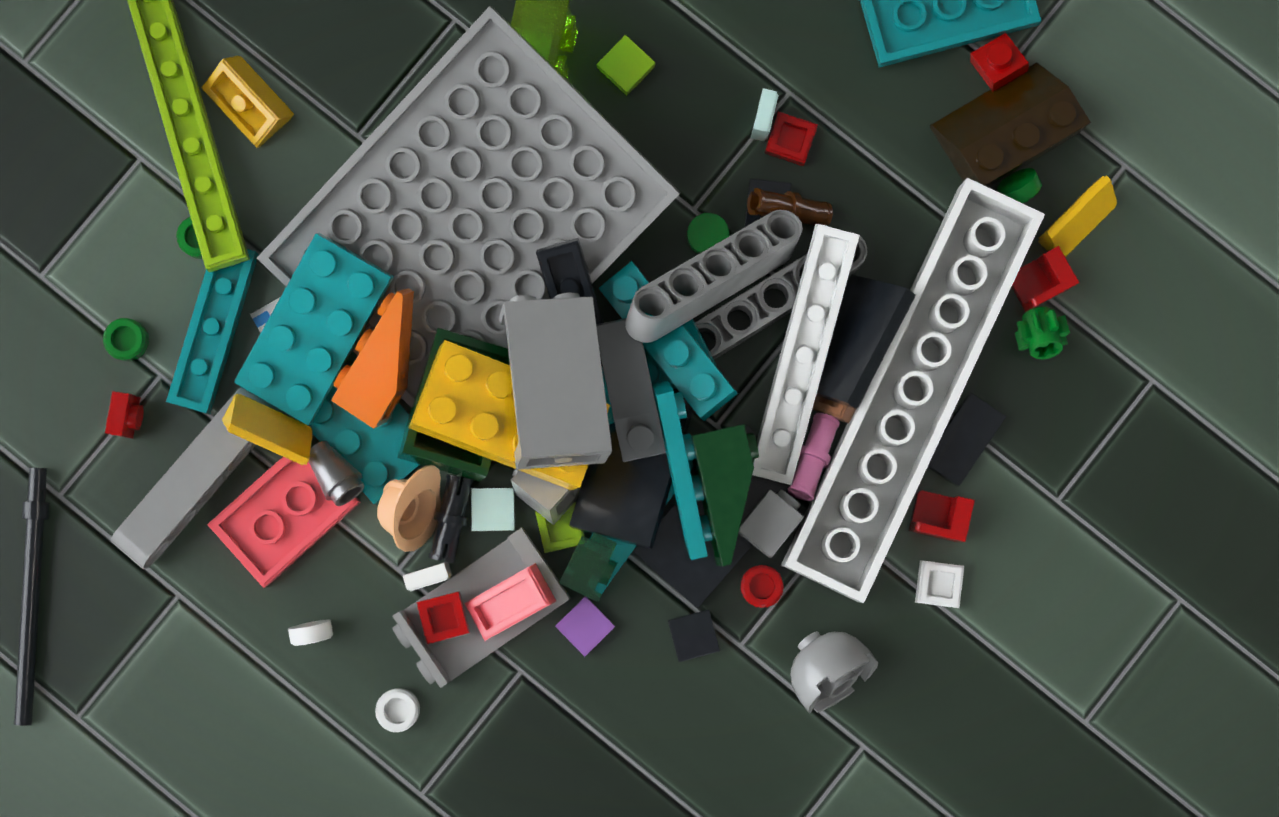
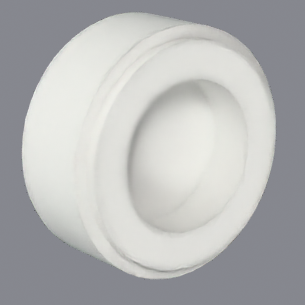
(310, 632)
(397, 710)

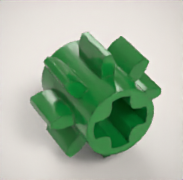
(1042, 332)

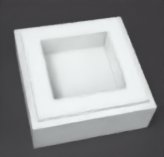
(427, 576)
(939, 584)

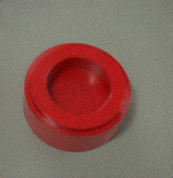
(761, 586)

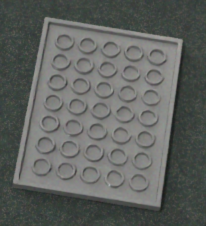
(473, 181)

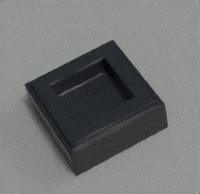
(693, 635)

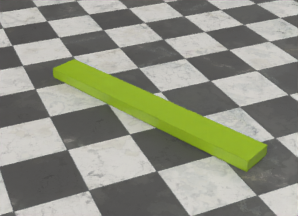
(189, 133)

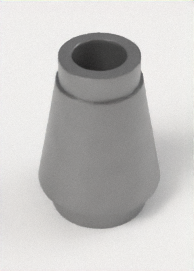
(335, 474)

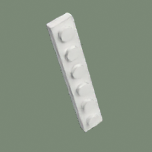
(804, 353)

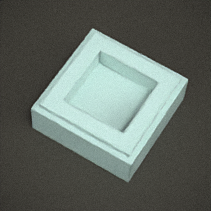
(764, 114)
(493, 509)

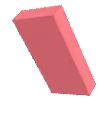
(510, 602)

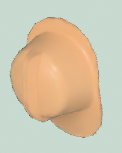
(410, 507)

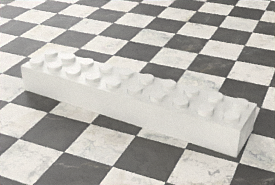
(913, 391)

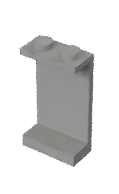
(556, 381)
(451, 657)

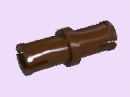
(808, 211)

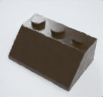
(1010, 126)

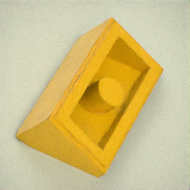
(247, 100)
(1081, 217)
(269, 429)

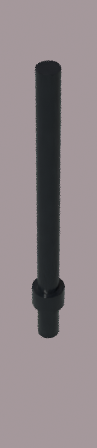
(34, 512)

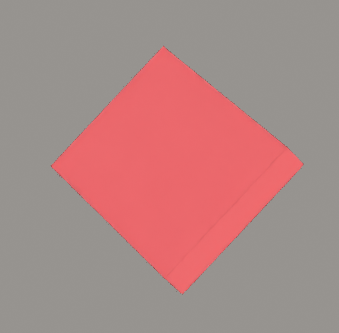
(277, 519)

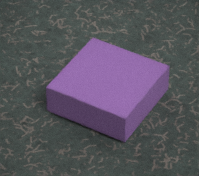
(585, 626)

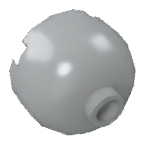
(829, 668)

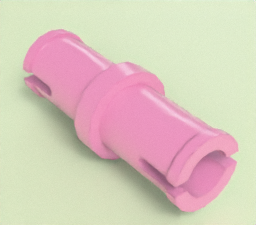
(814, 457)

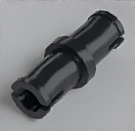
(451, 518)

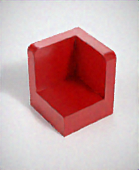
(1043, 279)
(941, 516)

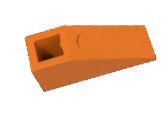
(381, 369)

